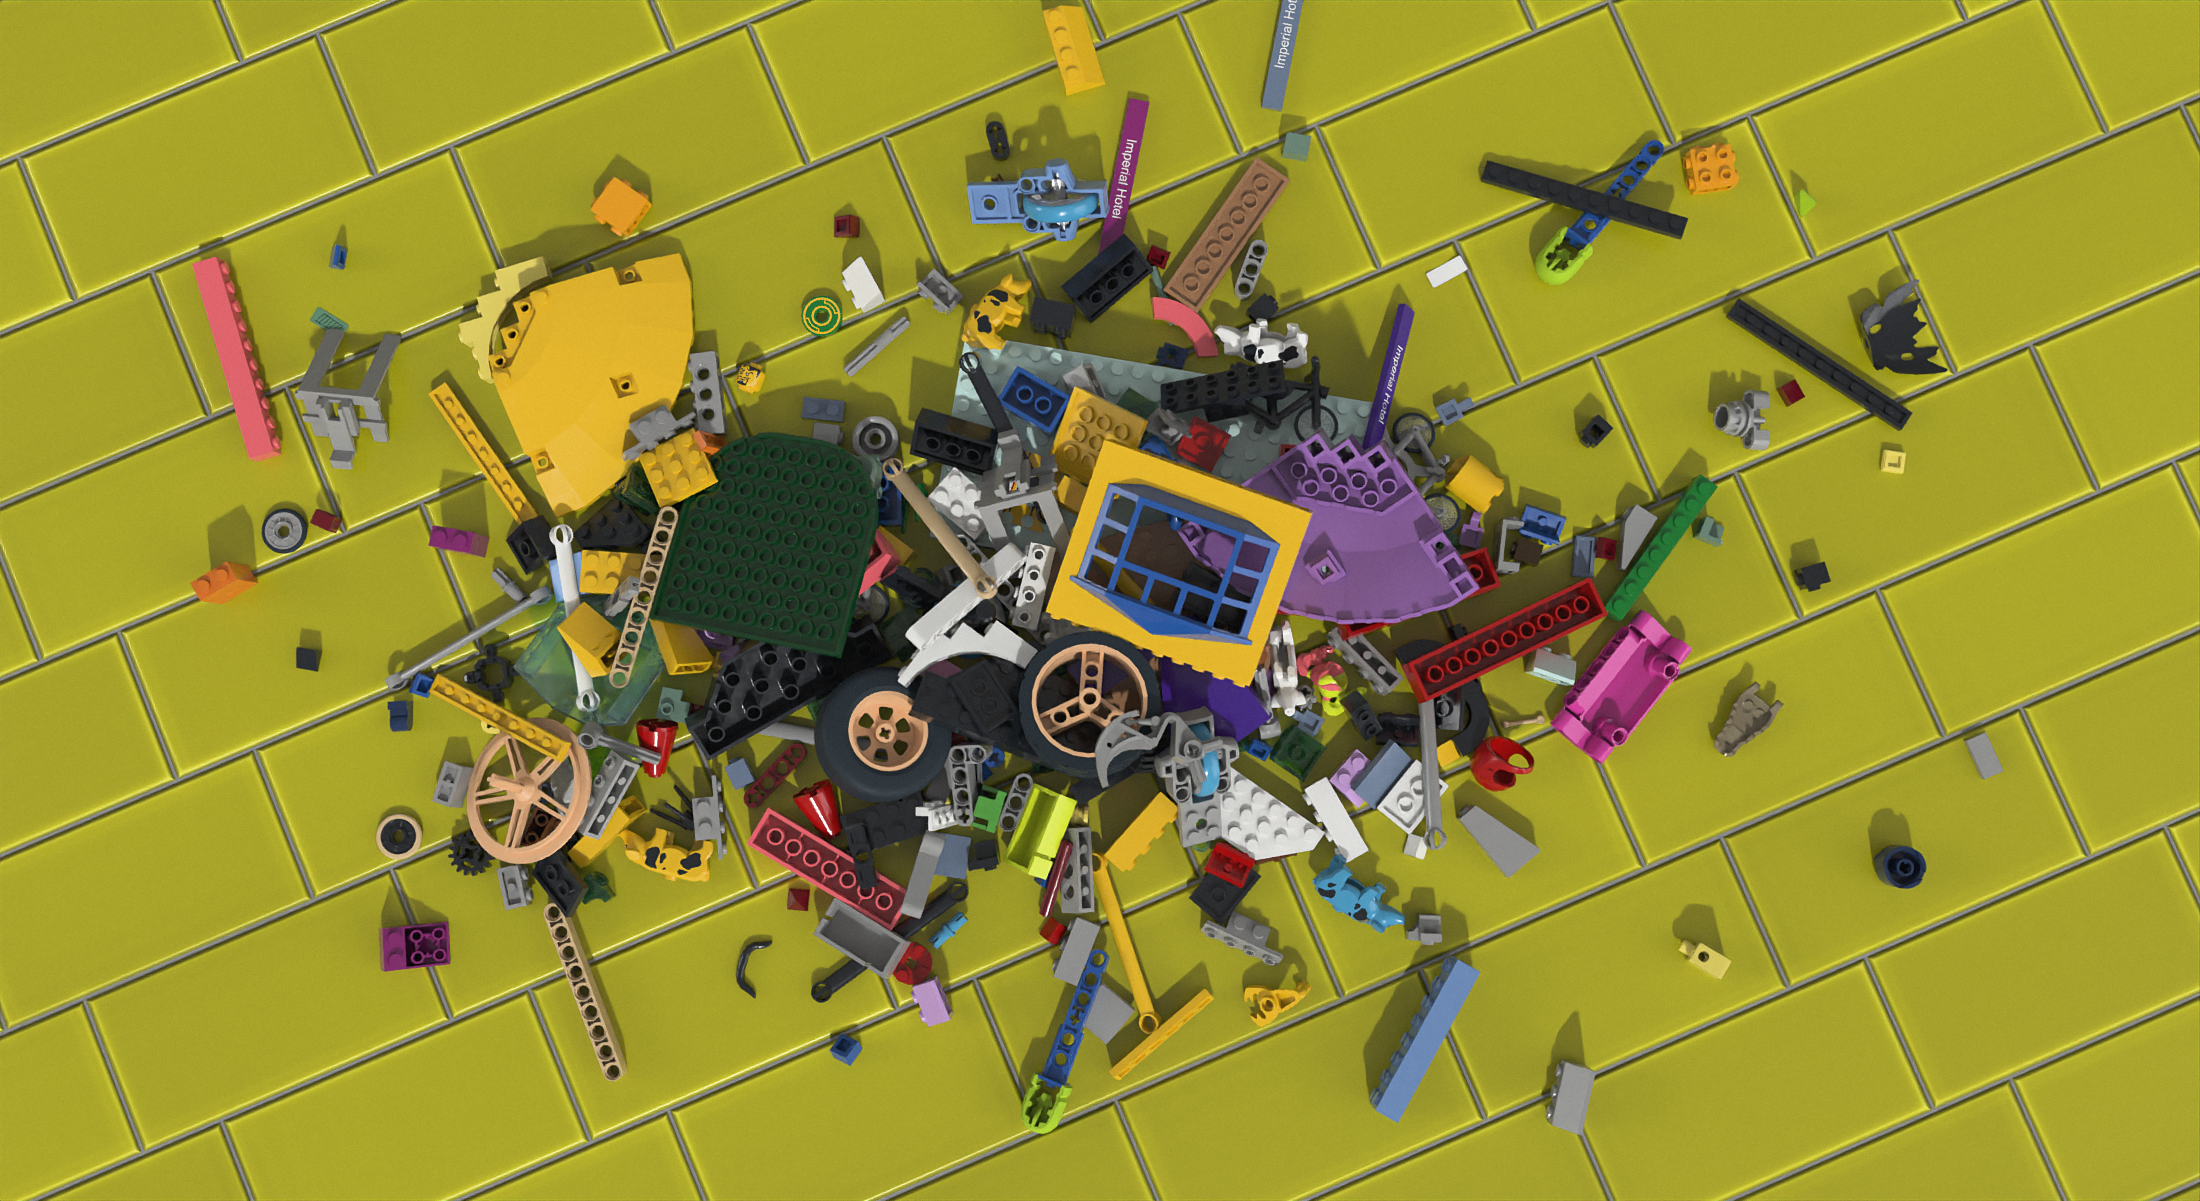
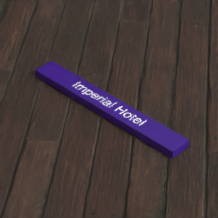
(1388, 376)

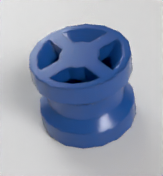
(997, 758)

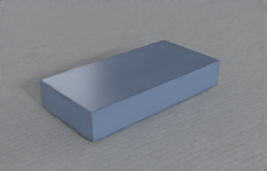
(1583, 556)

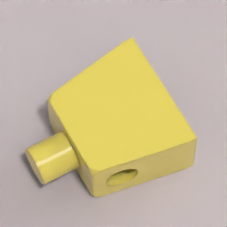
(1713, 962)

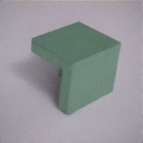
(1296, 146)
(1709, 532)

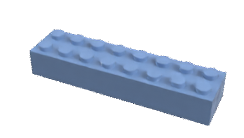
(1423, 1038)

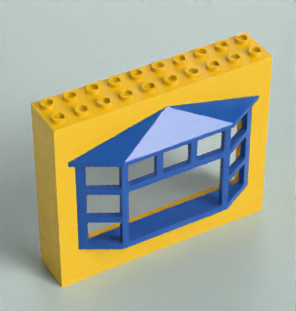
(1199, 499)

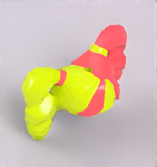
(1327, 676)

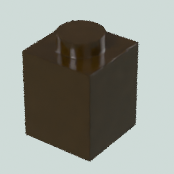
(1525, 552)

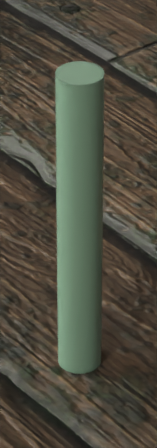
(1159, 285)

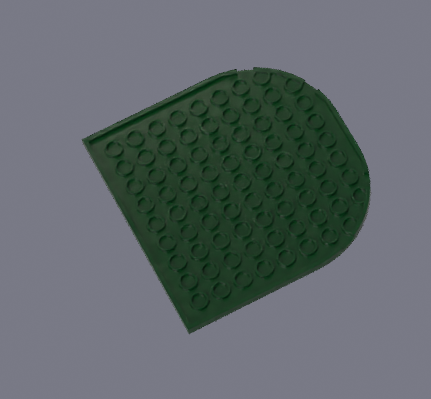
(773, 545)

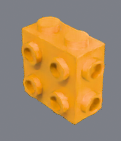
(1710, 169)
(620, 206)

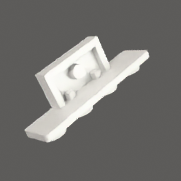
(938, 814)

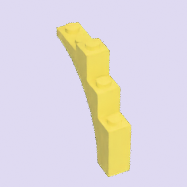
(513, 285)

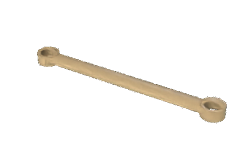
(940, 528)

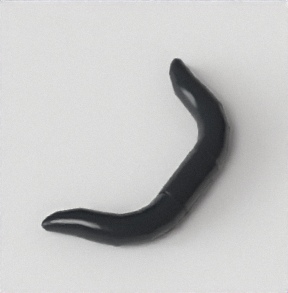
(743, 963)

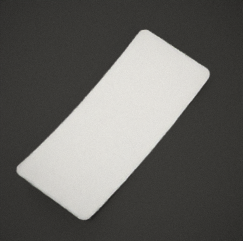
(1446, 271)

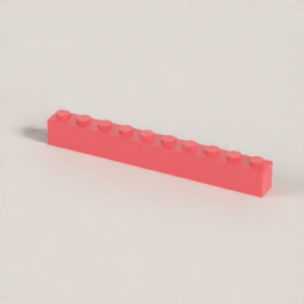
(237, 359)

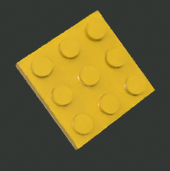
(677, 469)

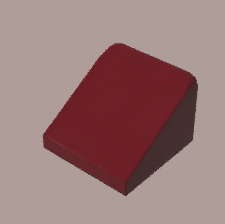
(846, 226)
(1790, 393)

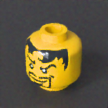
(750, 378)

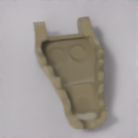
(1746, 720)

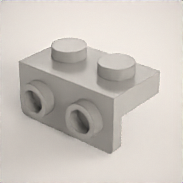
(940, 292)
(1167, 426)
(515, 886)

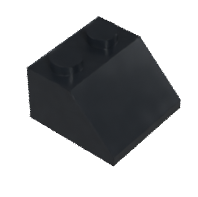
(532, 544)

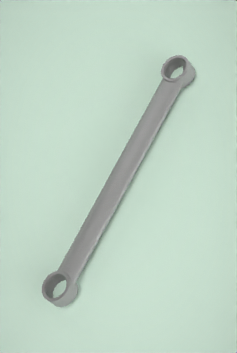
(536, 598)
(806, 735)
(1430, 775)

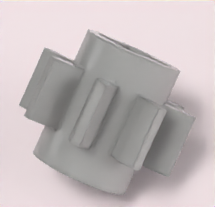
(1309, 696)

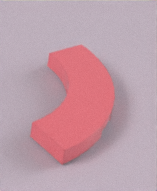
(1189, 321)

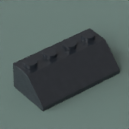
(1107, 278)
(954, 442)

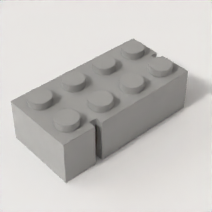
(862, 938)

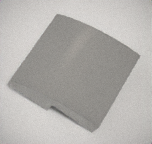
(1107, 1013)

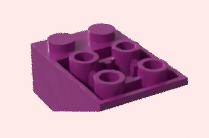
(414, 946)

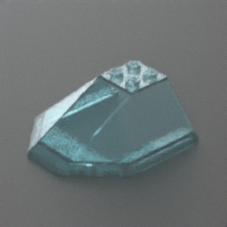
(551, 671)

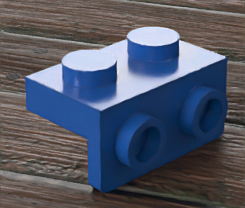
(1541, 524)

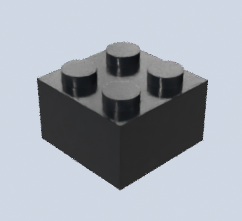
(1052, 318)

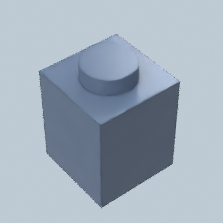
(740, 772)

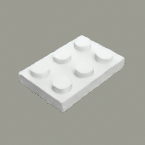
(1406, 799)

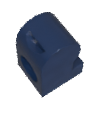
(401, 715)

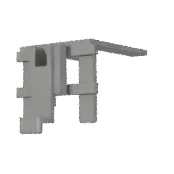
(319, 399)
(996, 493)

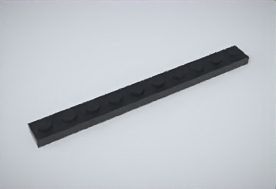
(1584, 200)
(1819, 364)

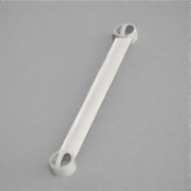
(571, 602)

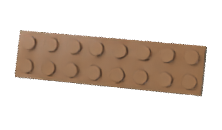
(1226, 235)

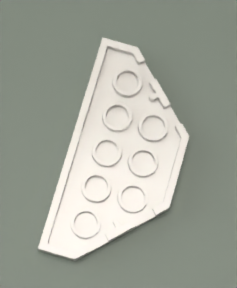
(1261, 823)

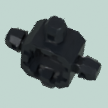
(479, 676)

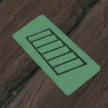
(327, 321)

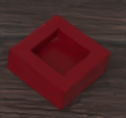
(1606, 548)

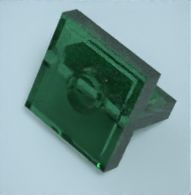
(637, 492)

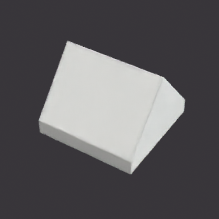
(1415, 846)

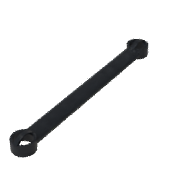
(993, 408)
(905, 929)

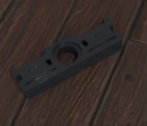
(864, 869)

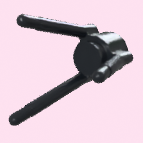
(687, 818)

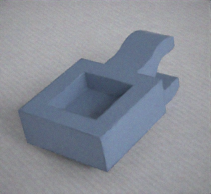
(1451, 411)
(1308, 722)

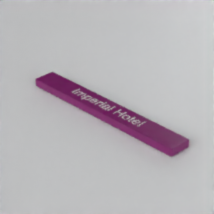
(1124, 172)

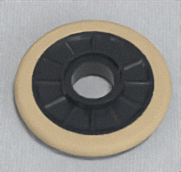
(412, 836)

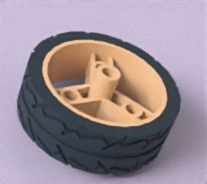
(1093, 649)

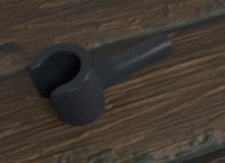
(575, 838)

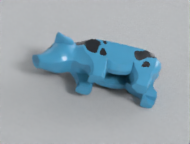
(1354, 898)

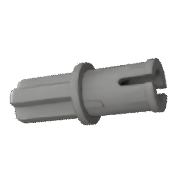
(508, 585)

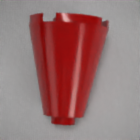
(658, 738)
(820, 808)

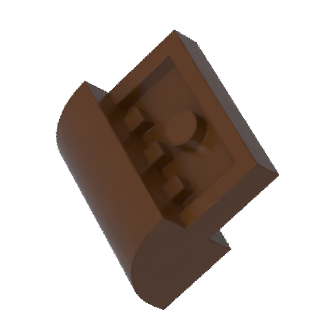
(538, 826)

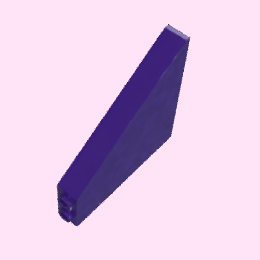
(1233, 707)

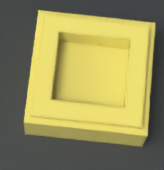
(1893, 461)

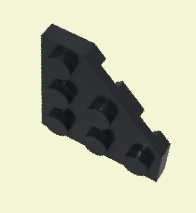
(612, 527)

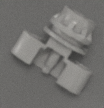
(1744, 419)

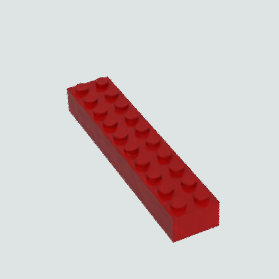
(1504, 640)

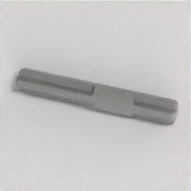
(876, 346)

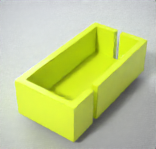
(1039, 831)

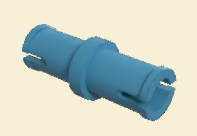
(948, 929)

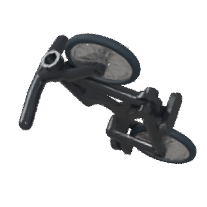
(1308, 419)

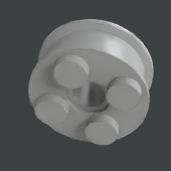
(876, 426)

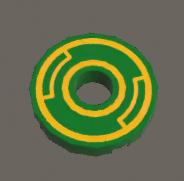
(817, 305)

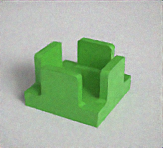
(990, 808)

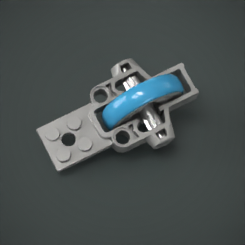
(1206, 797)

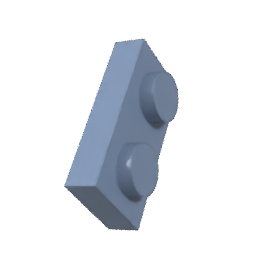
(823, 409)

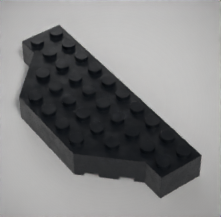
(767, 682)
(940, 706)

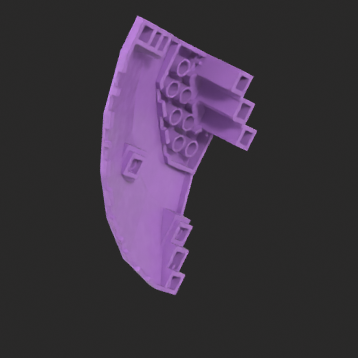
(1363, 526)

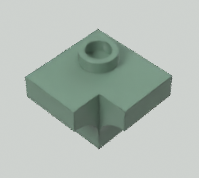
(673, 705)

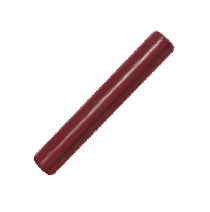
(1056, 878)

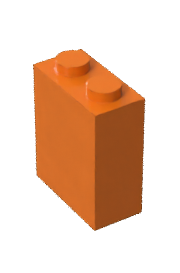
(224, 583)

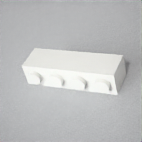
(1334, 818)

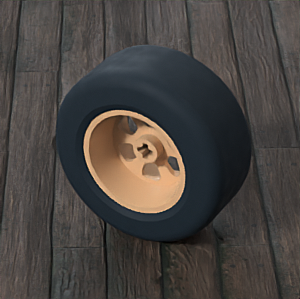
(856, 769)

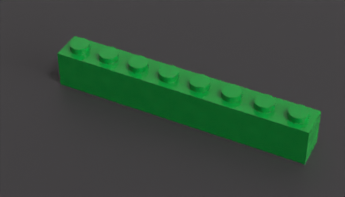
(1658, 547)

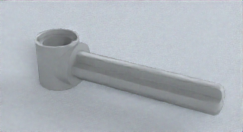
(1271, 727)
(593, 735)

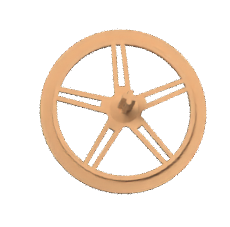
(527, 790)

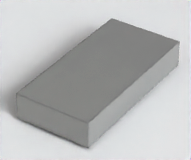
(1983, 755)

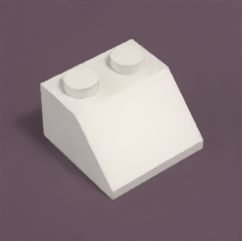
(863, 286)

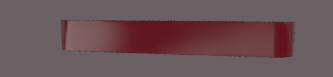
(777, 777)

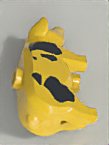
(994, 310)
(665, 858)

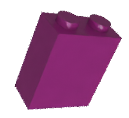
(458, 541)

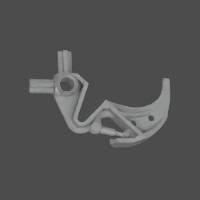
(1180, 738)

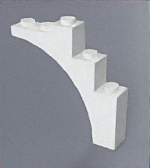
(997, 642)

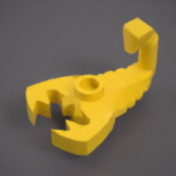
(1274, 1000)

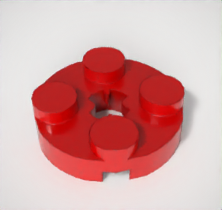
(924, 965)

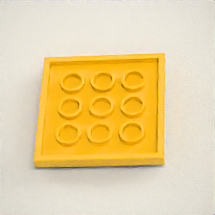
(1084, 429)

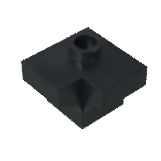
(985, 856)

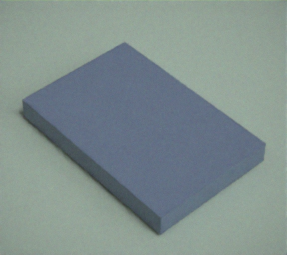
(1382, 774)

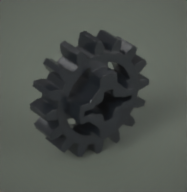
(467, 847)

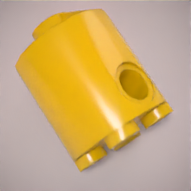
(1473, 482)

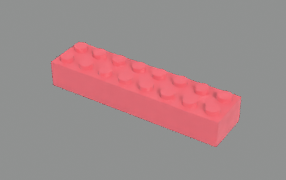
(826, 867)

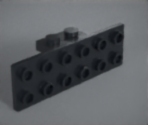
(1225, 392)

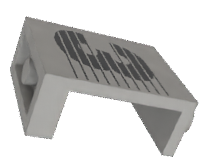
(1500, 566)

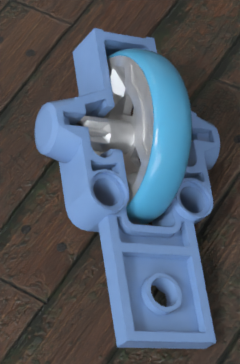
(1052, 200)

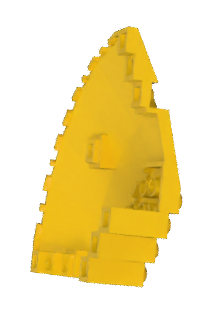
(570, 368)

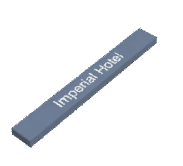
(1282, 54)

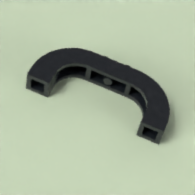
(1477, 706)

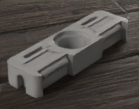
(620, 598)

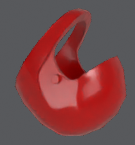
(1492, 766)

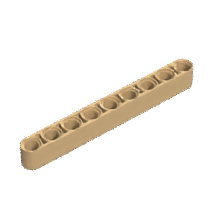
(651, 588)
(583, 1002)

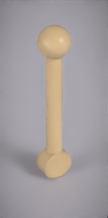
(1539, 719)

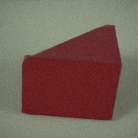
(326, 520)

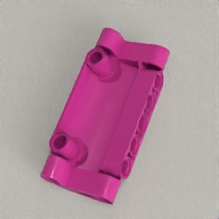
(1620, 686)

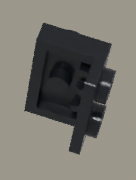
(1399, 728)

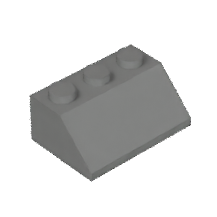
(1570, 1096)

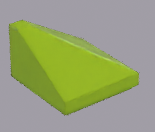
(1804, 202)

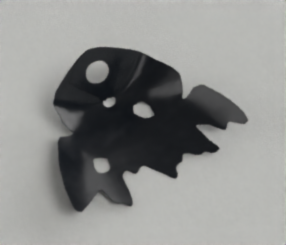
(1897, 335)

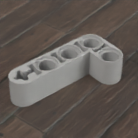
(969, 783)
(922, 874)

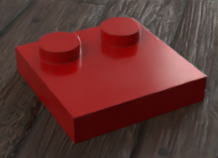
(1205, 445)

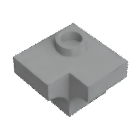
(1426, 929)

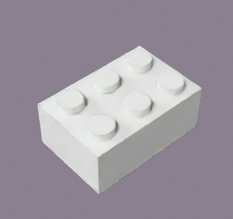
(956, 501)

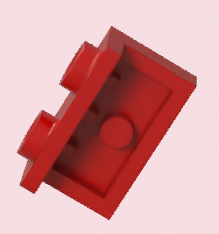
(1229, 864)

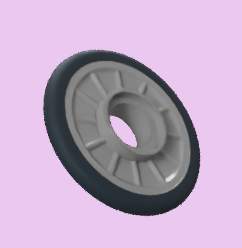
(271, 531)

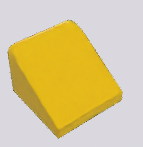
(1446, 753)

